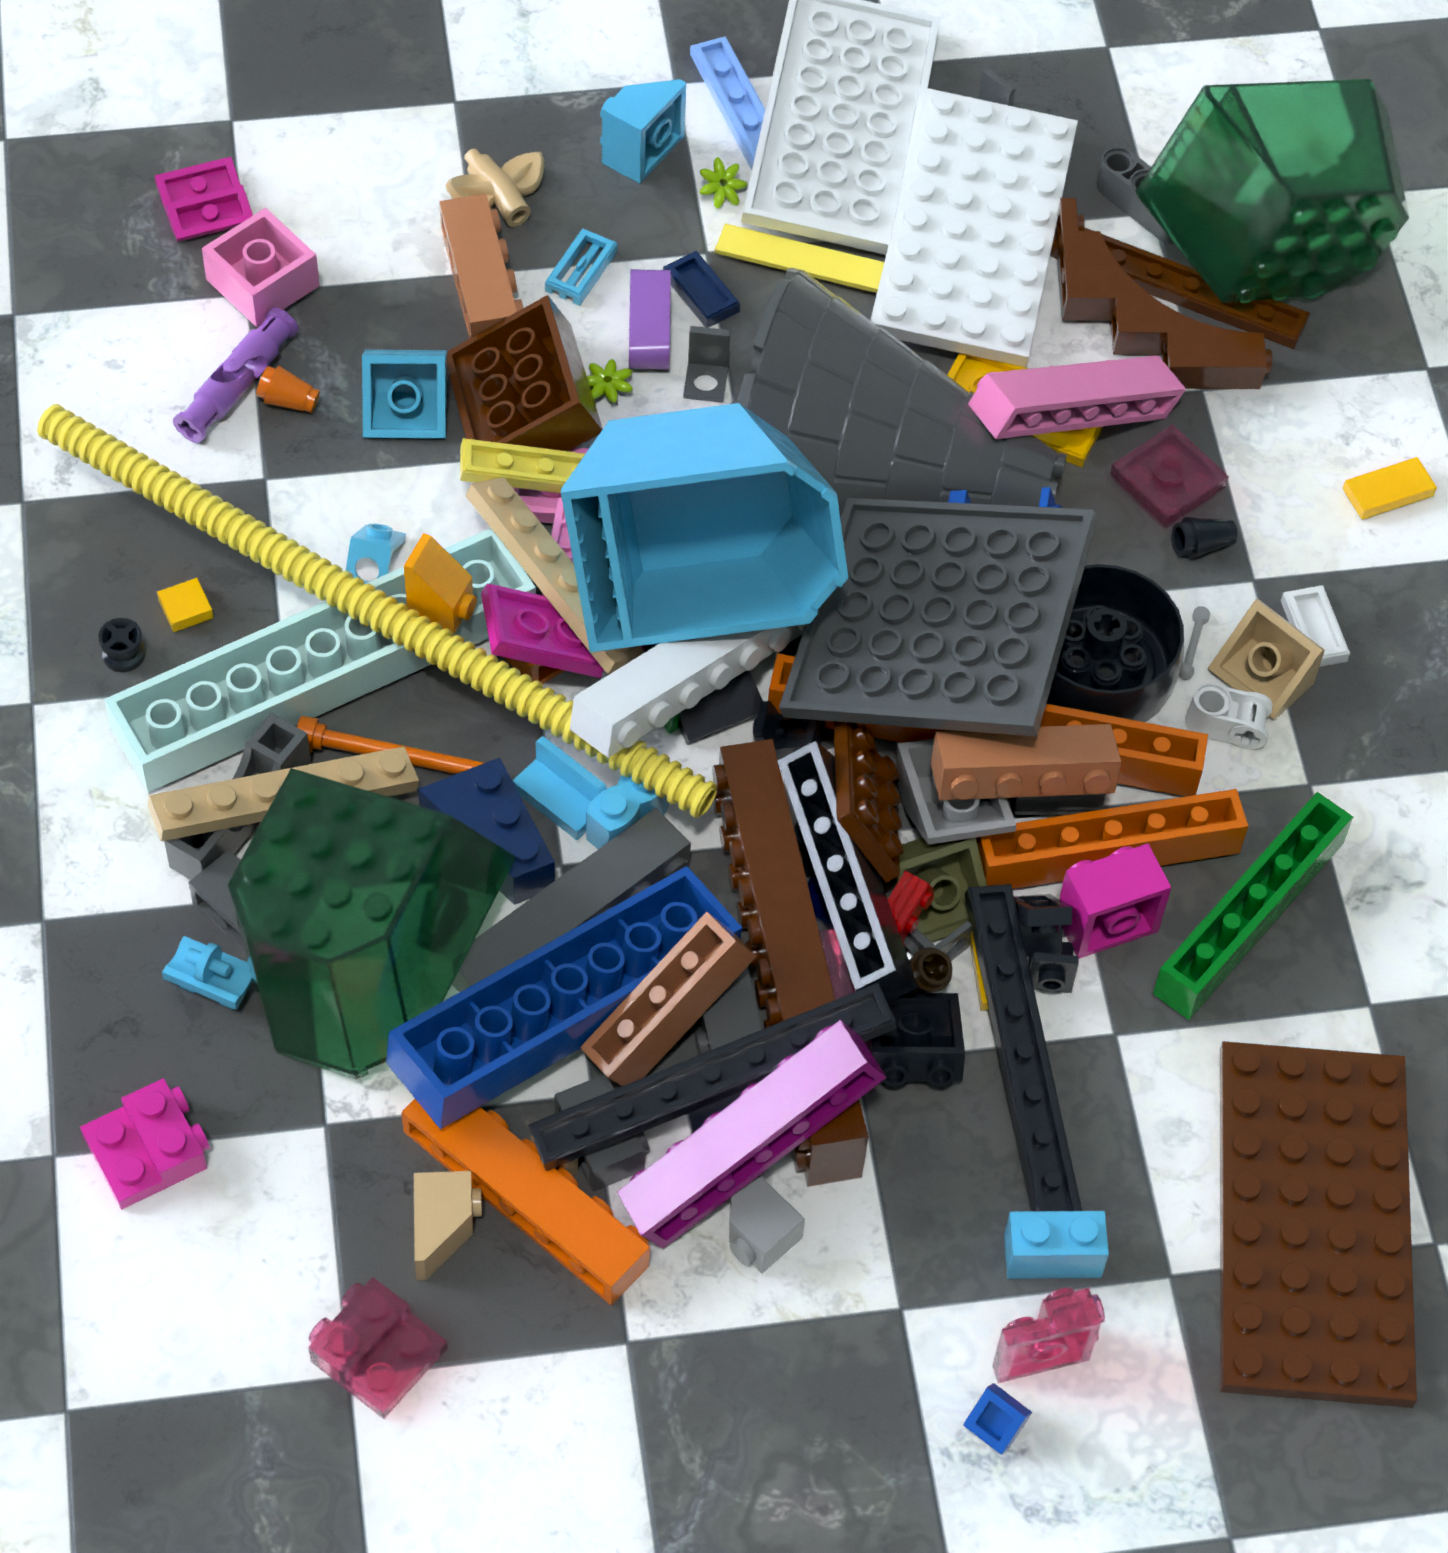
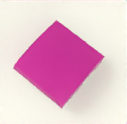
(203, 198)

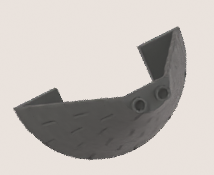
(878, 412)

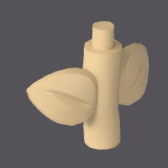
(502, 185)

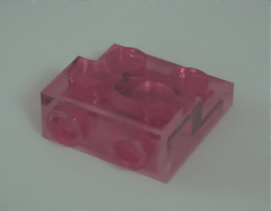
(1058, 1338)
(375, 1346)

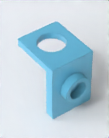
(374, 542)

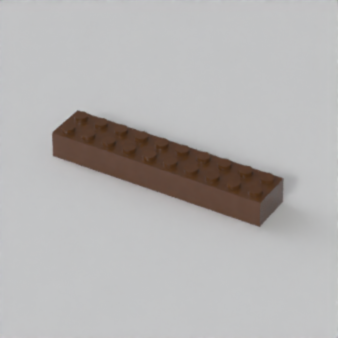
(781, 928)

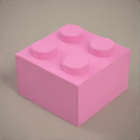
(260, 266)

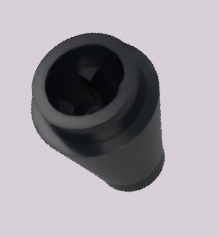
(1202, 535)

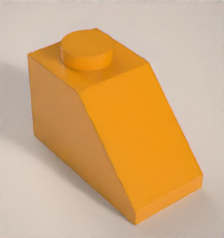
(438, 585)

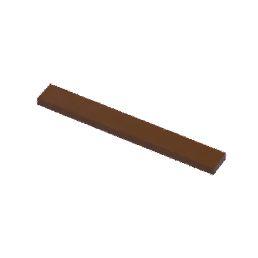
(1189, 290)

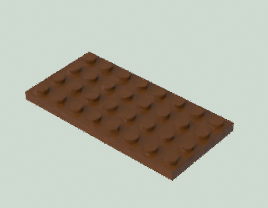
(1315, 1226)

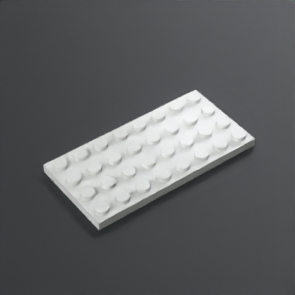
(841, 121)
(974, 227)

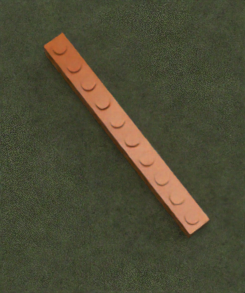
(1149, 753)

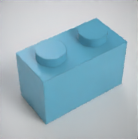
(1056, 1244)

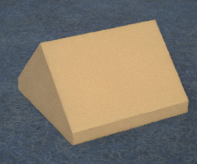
(1268, 658)

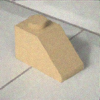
(442, 1217)

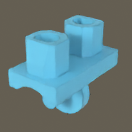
(209, 972)

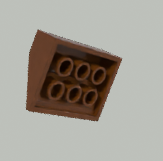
(524, 382)

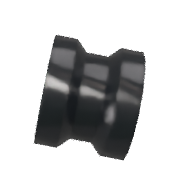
(125, 634)

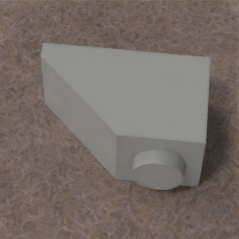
(762, 1225)

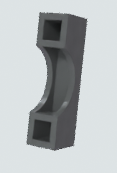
(271, 748)

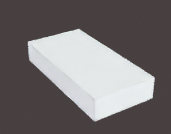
(1313, 615)

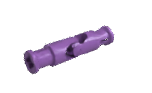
(239, 371)

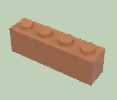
(478, 262)
(1011, 766)
(668, 1001)

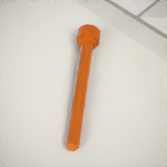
(321, 737)

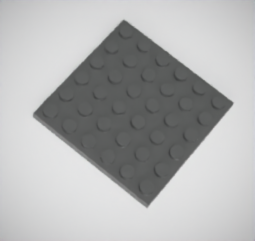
(943, 617)

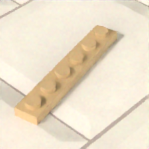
(541, 559)
(248, 798)

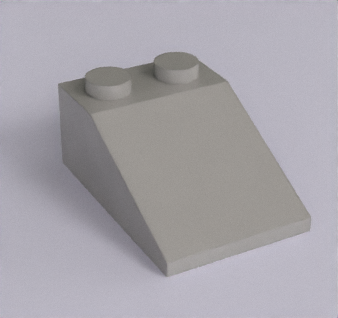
(944, 819)

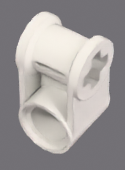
(1230, 715)

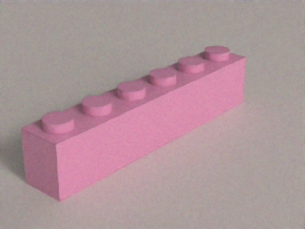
(1075, 396)

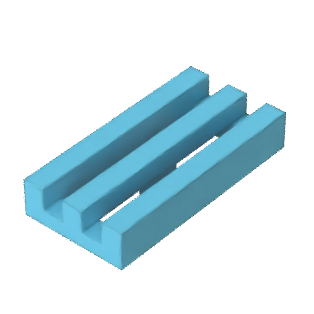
(587, 283)

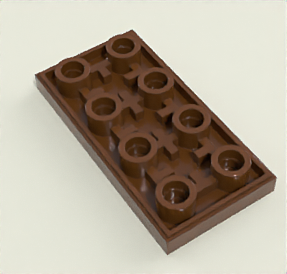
(867, 797)

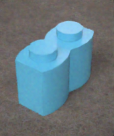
(618, 809)

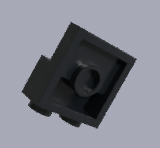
(926, 1041)

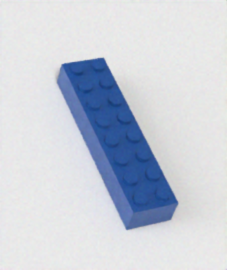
(544, 1001)

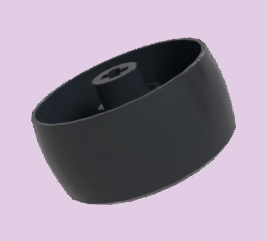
(1117, 616)

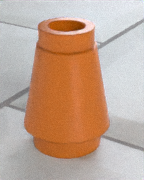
(286, 390)

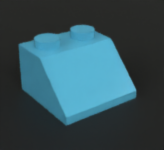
(642, 126)
(404, 393)

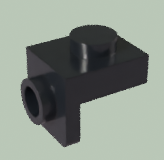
(787, 733)

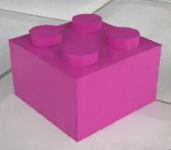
(1114, 899)

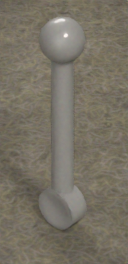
(1200, 617)

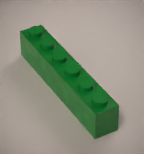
(1252, 905)

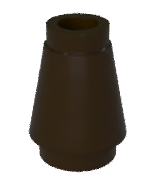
(931, 970)

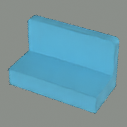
(559, 787)

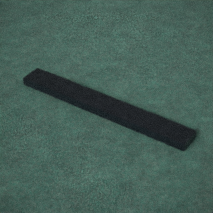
(1022, 1049)
(700, 1079)

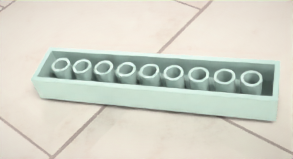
(286, 669)

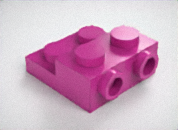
(146, 1143)

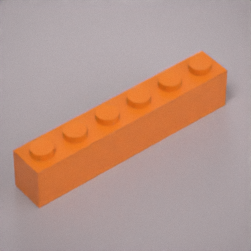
(1174, 829)
(537, 1201)

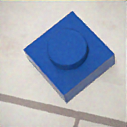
(997, 1418)

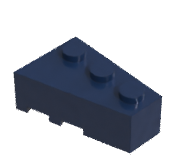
(492, 806)

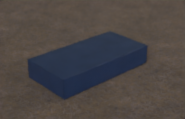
(702, 289)

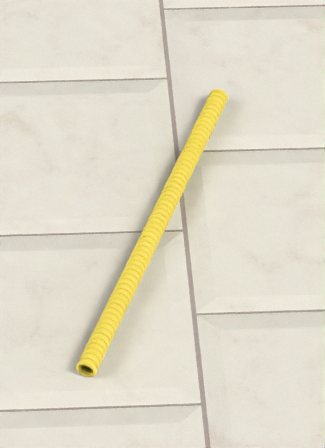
(363, 603)

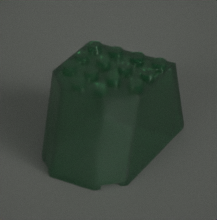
(1279, 187)
(357, 916)

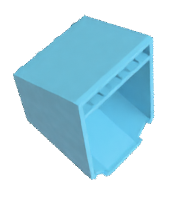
(699, 529)

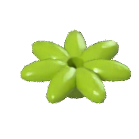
(728, 186)
(608, 380)

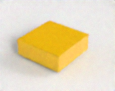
(185, 605)

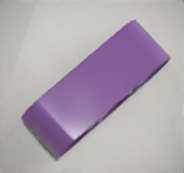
(649, 319)

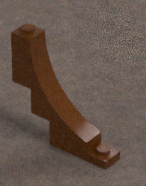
(1100, 290)

